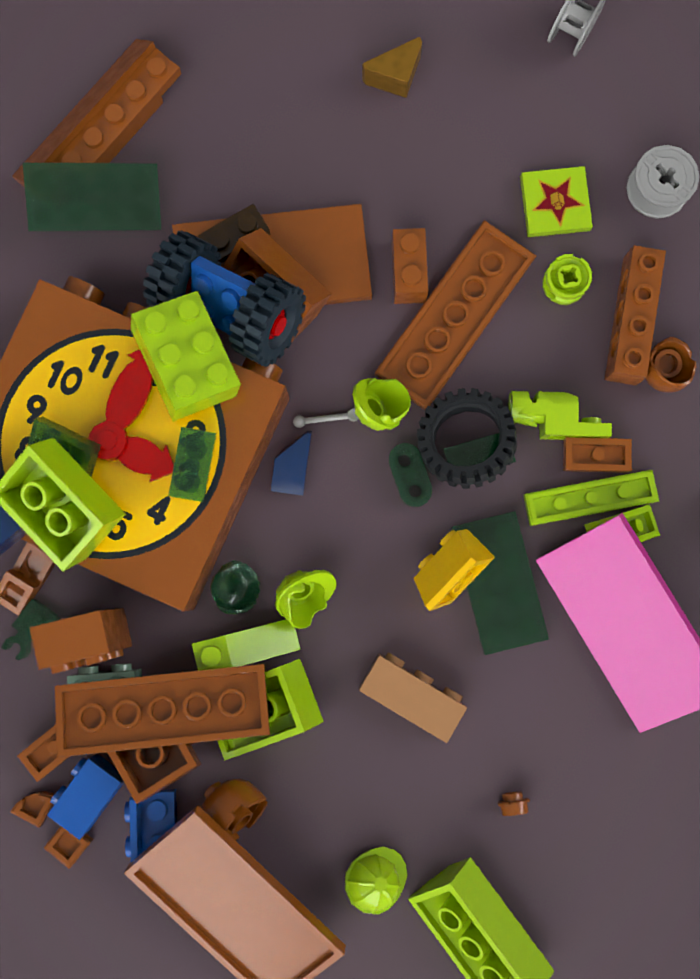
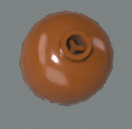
(234, 805)

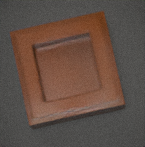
(67, 847)

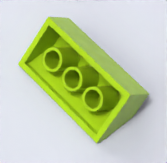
(477, 926)

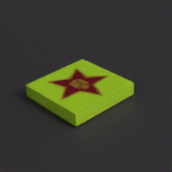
(556, 201)

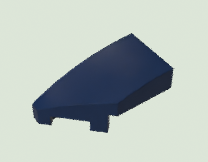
(291, 466)

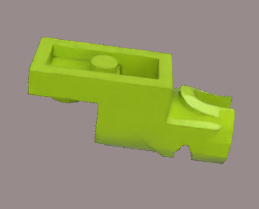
(556, 415)

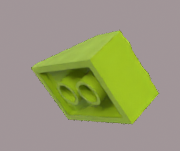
(290, 710)

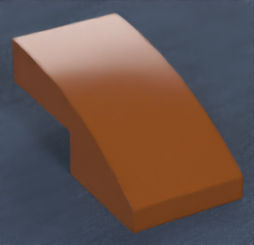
(25, 578)

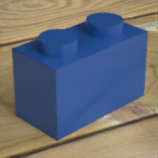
(87, 795)

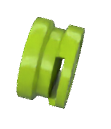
(567, 279)

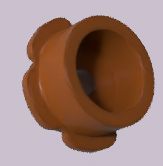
(513, 804)

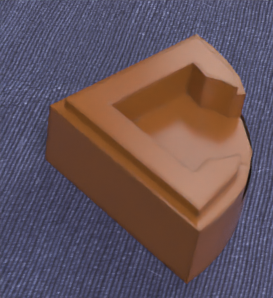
(34, 807)

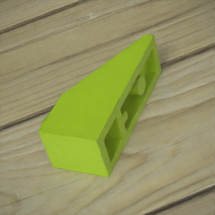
(246, 646)

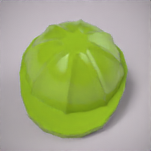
(381, 402)
(303, 595)
(375, 880)

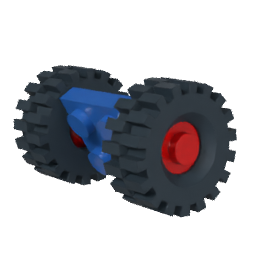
(254, 315)

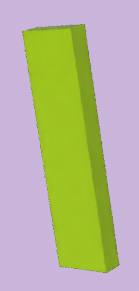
(591, 497)

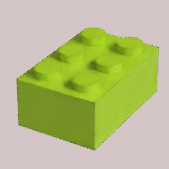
(184, 355)
(58, 503)

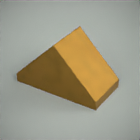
(394, 69)

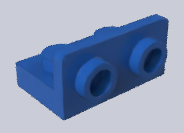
(149, 820)

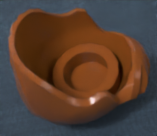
(670, 366)

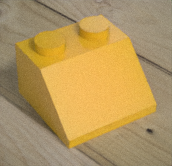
(451, 569)

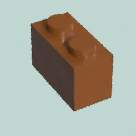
(409, 265)

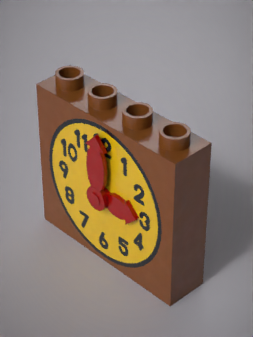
(89, 376)

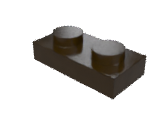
(228, 232)

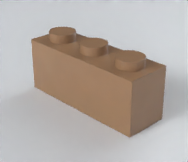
(413, 696)

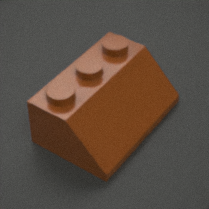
(260, 254)

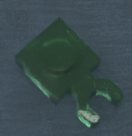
(33, 615)

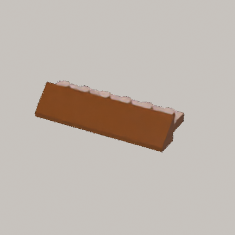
(110, 109)

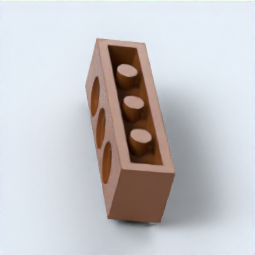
(635, 315)

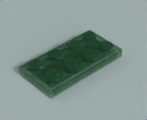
(92, 197)
(505, 591)

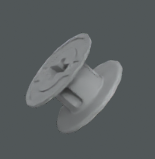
(577, 20)
(671, 166)

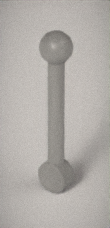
(299, 421)

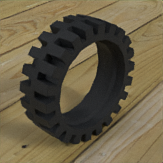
(457, 404)

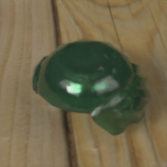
(235, 587)

